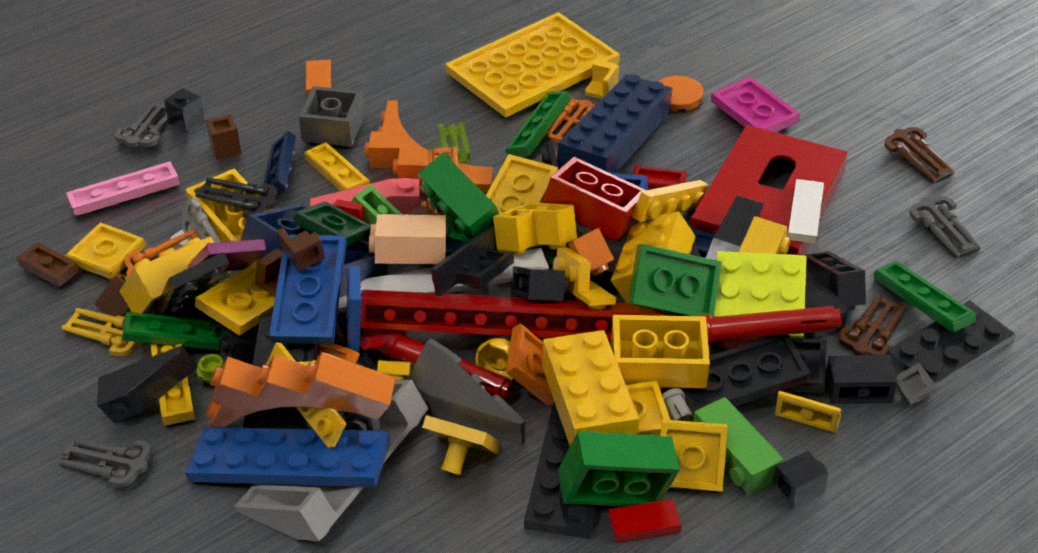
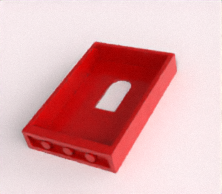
(746, 166)

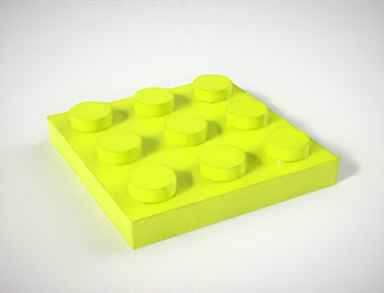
(760, 284)

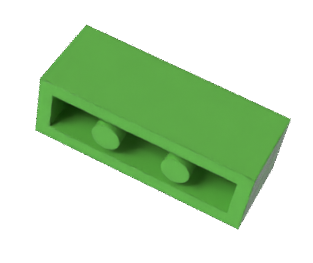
(748, 455)

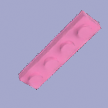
(122, 188)

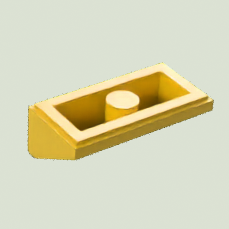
(808, 411)

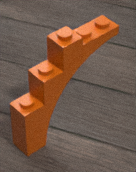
(396, 150)
(286, 383)

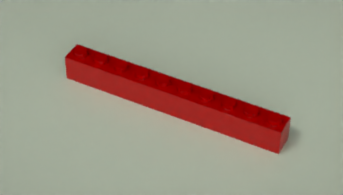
(487, 314)

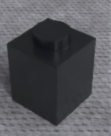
(184, 110)
(800, 479)

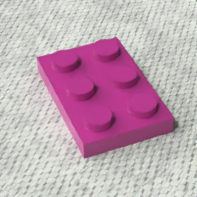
(755, 106)

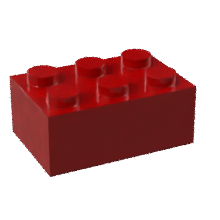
(597, 197)

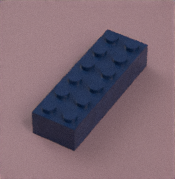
(617, 124)

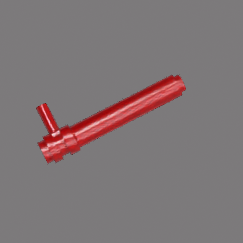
(772, 323)
(397, 346)

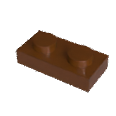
(48, 264)

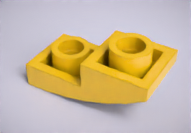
(396, 369)

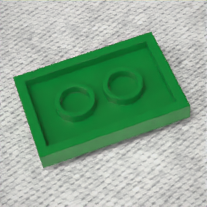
(674, 281)

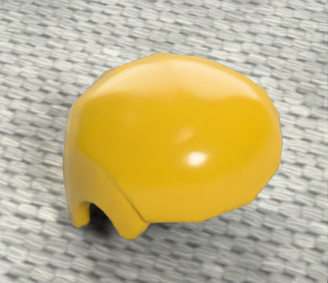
(494, 356)

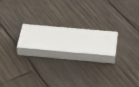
(806, 211)

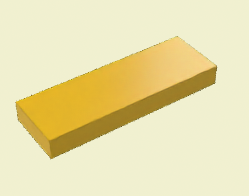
(335, 167)

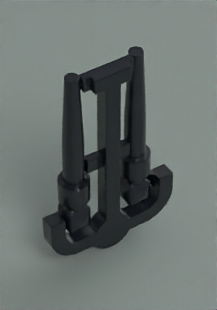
(238, 199)

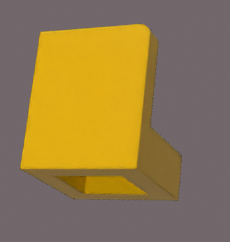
(604, 78)

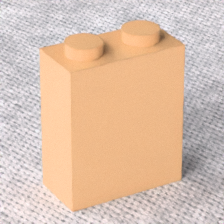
(408, 239)

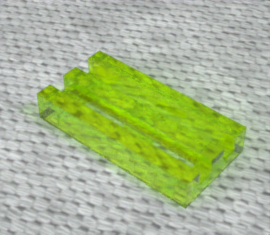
(453, 131)

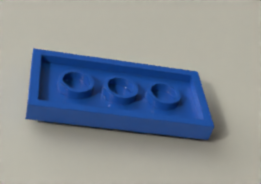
(309, 299)

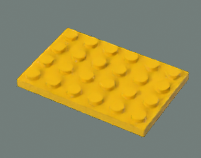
(530, 64)

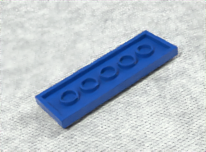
(287, 457)

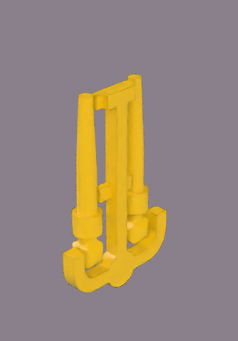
(102, 333)

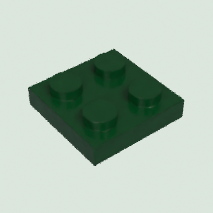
(330, 220)

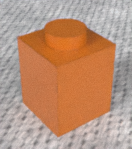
(594, 249)

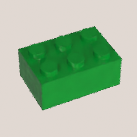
(457, 197)
(617, 469)

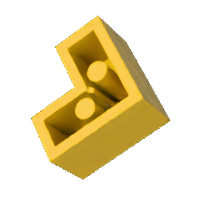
(535, 226)

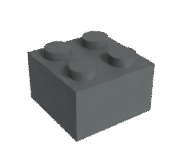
(331, 116)

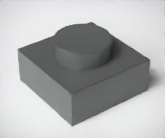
(915, 384)

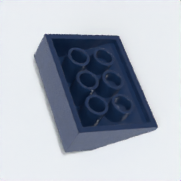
(265, 227)

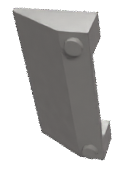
(311, 510)

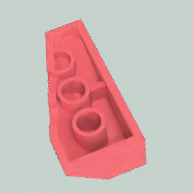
(399, 192)

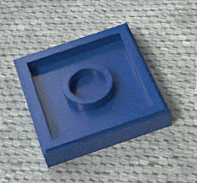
(353, 308)

